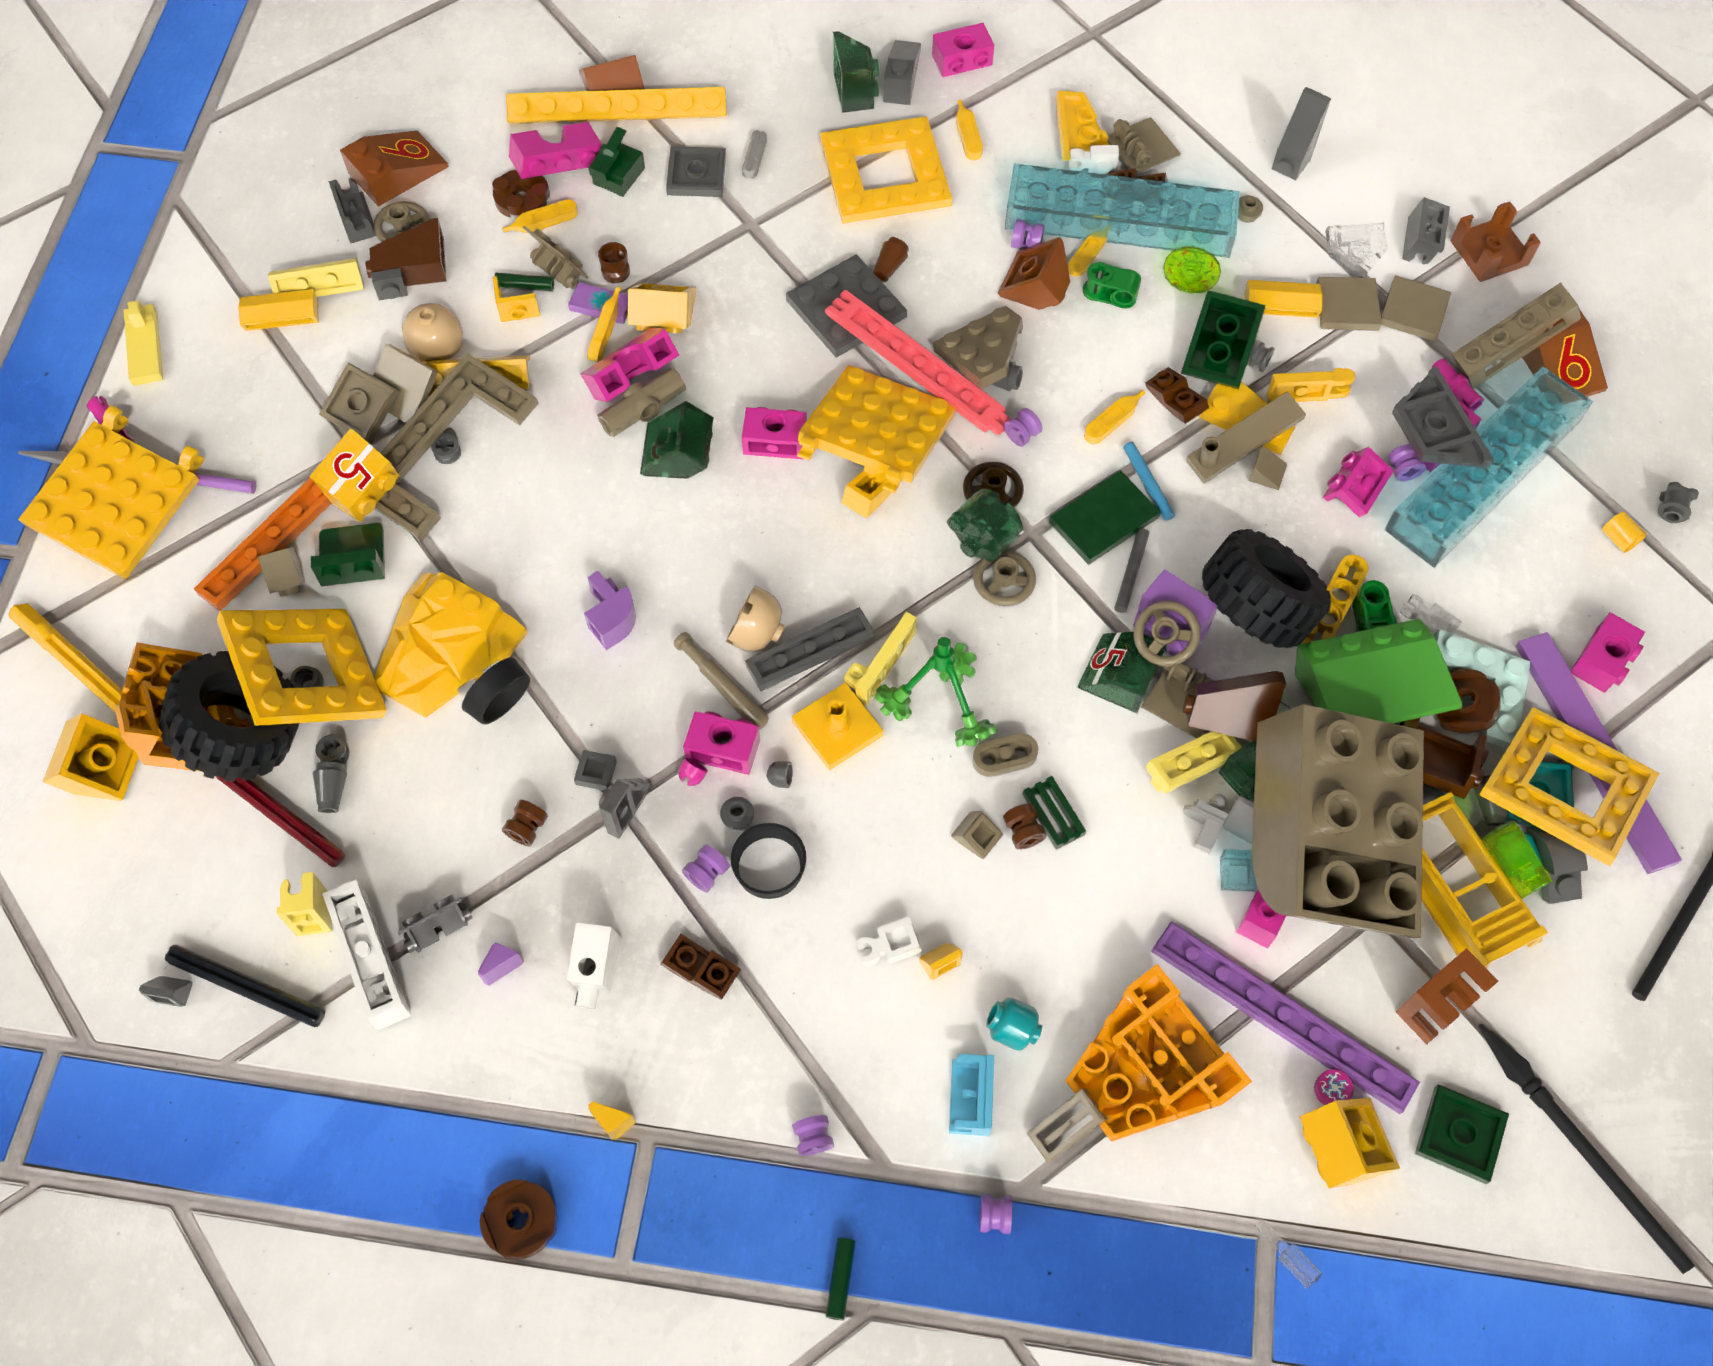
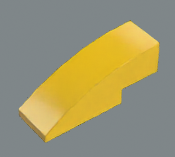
(866, 492)

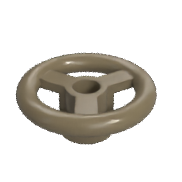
(399, 216)
(1008, 564)
(1161, 622)

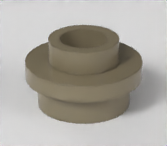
(1249, 208)

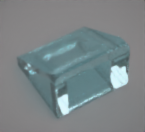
(1237, 870)

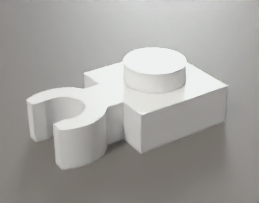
(1098, 159)
(895, 941)

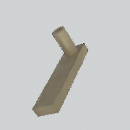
(1245, 437)

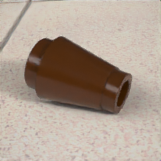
(890, 258)

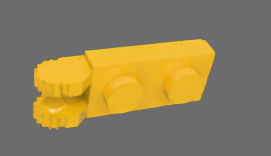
(1312, 385)

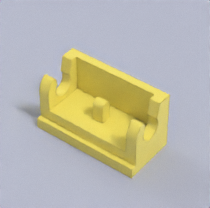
(307, 910)

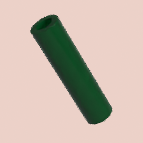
(527, 282)
(840, 1279)

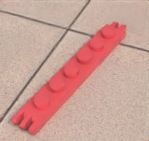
(918, 363)

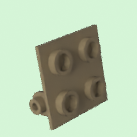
(1142, 144)
(555, 260)
(1169, 694)

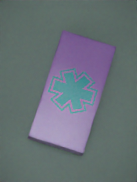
(591, 299)

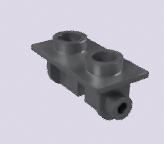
(421, 930)

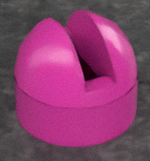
(693, 771)

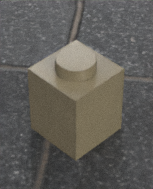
(282, 571)

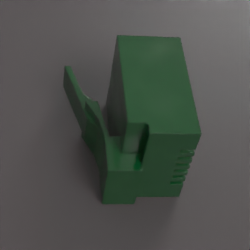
(617, 165)

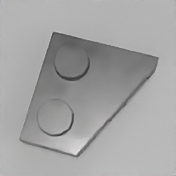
(621, 803)

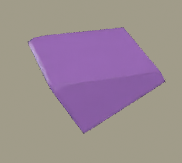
(498, 963)

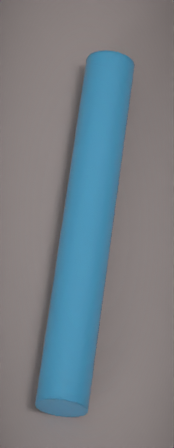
(1149, 481)

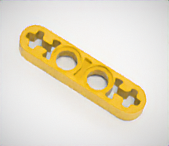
(1340, 607)

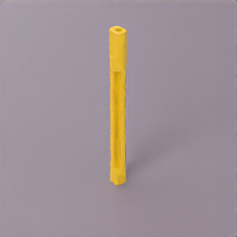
(68, 655)

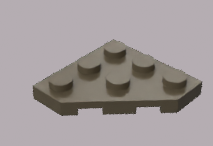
(983, 346)

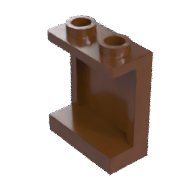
(1451, 763)

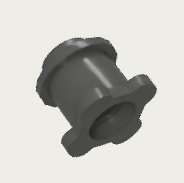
(1676, 502)

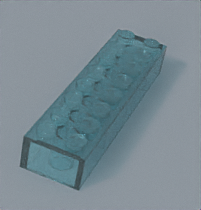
(1123, 209)
(1461, 496)

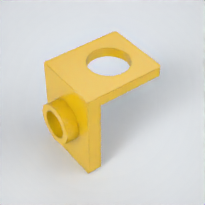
(515, 307)

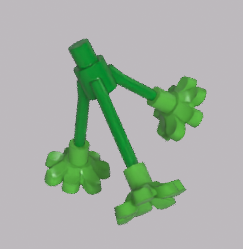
(951, 665)

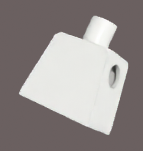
(592, 947)

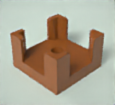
(1493, 246)
(1445, 983)

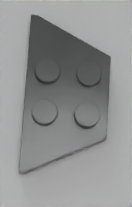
(1439, 425)

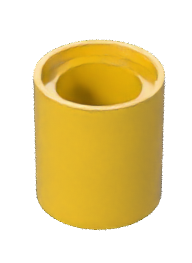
(1624, 531)

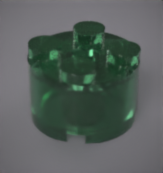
(985, 525)

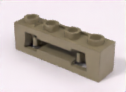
(1517, 335)

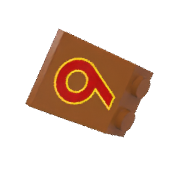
(391, 163)
(1571, 357)

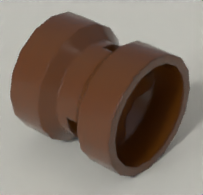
(614, 262)
(524, 823)
(1024, 826)

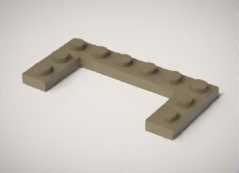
(463, 383)

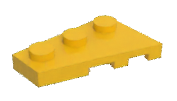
(1077, 123)
(1232, 405)

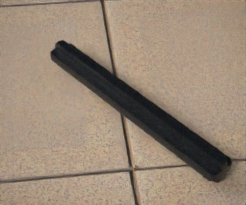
(245, 985)

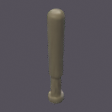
(722, 682)

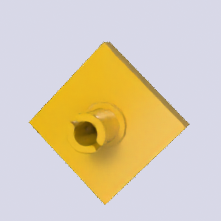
(837, 726)

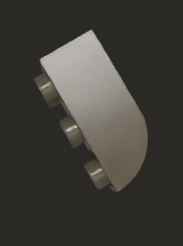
(1339, 819)

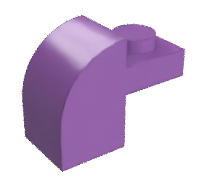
(615, 613)

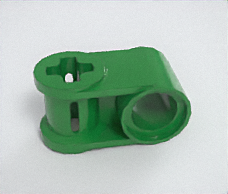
(1115, 285)
(1369, 614)

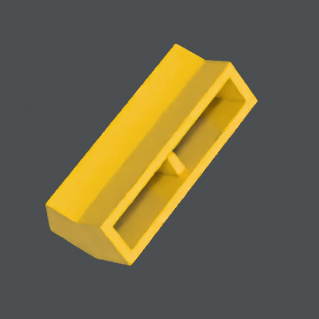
(1286, 297)
(278, 310)

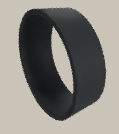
(496, 691)
(762, 831)

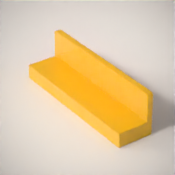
(511, 367)

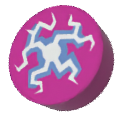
(1333, 1086)

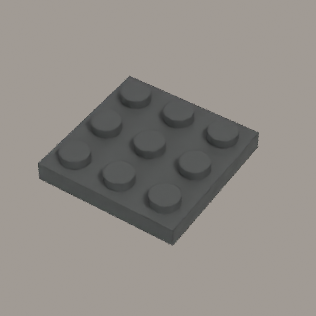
(818, 293)

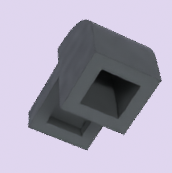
(1562, 864)

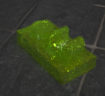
(1517, 859)

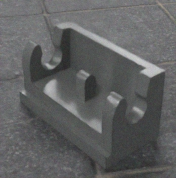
(353, 211)
(1426, 230)

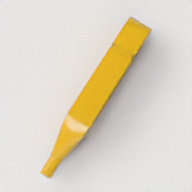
(969, 132)
(545, 216)
(1085, 255)
(604, 328)
(1111, 418)

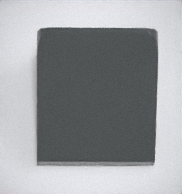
(167, 990)

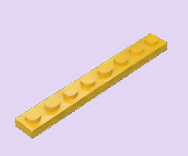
(616, 105)

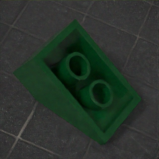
(1223, 339)

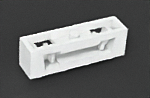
(366, 955)

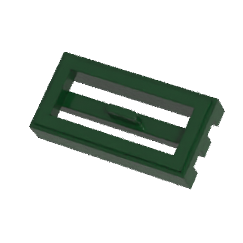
(1040, 788)

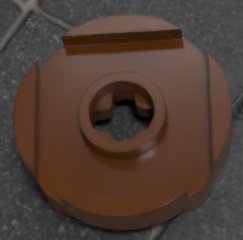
(510, 184)
(1478, 715)
(538, 1229)

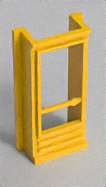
(1494, 933)

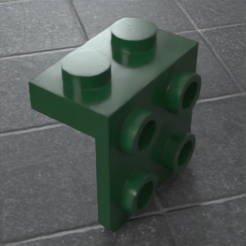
(350, 555)

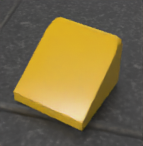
(941, 960)
(611, 1120)

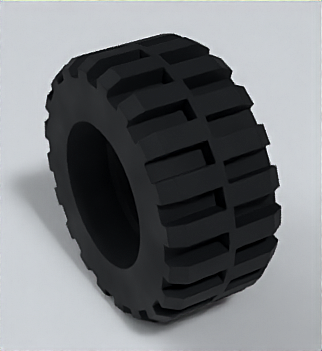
(1266, 588)
(205, 741)

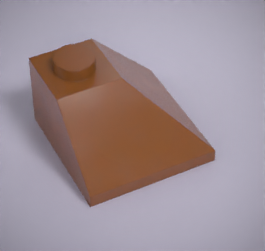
(1038, 276)

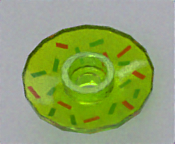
(1192, 269)

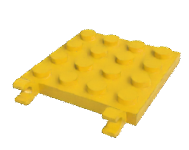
(876, 425)
(111, 496)

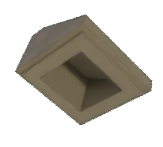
(1268, 469)
(977, 834)

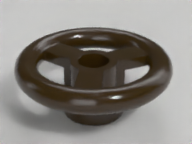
(996, 474)

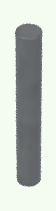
(1131, 570)

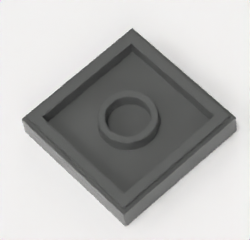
(696, 171)

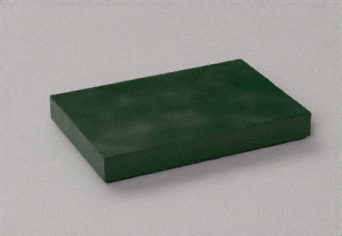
(1104, 517)

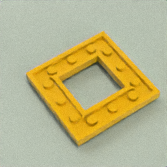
(857, 204)
(270, 704)
(1613, 820)

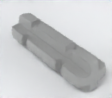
(754, 154)

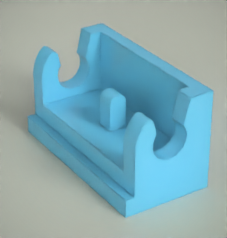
(971, 1095)

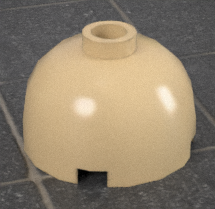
(432, 332)
(757, 621)

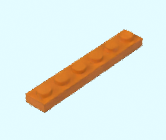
(272, 535)

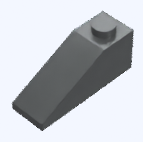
(901, 72)
(1301, 134)

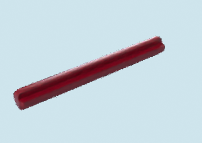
(287, 820)

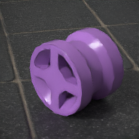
(1023, 427)
(1406, 463)
(813, 1135)
(995, 1214)

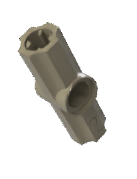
(641, 402)

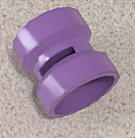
(1034, 235)
(706, 868)

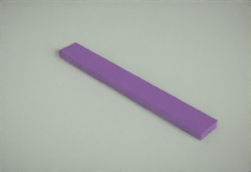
(1572, 708)
(1286, 1017)

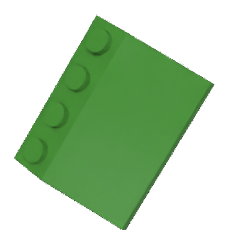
(1379, 673)

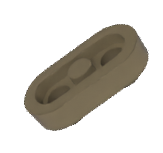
(1003, 754)

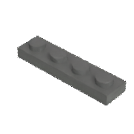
(810, 649)

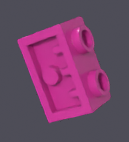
(1359, 480)

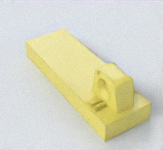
(324, 278)
(142, 343)
(867, 679)
(1191, 760)

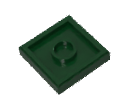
(1462, 1134)

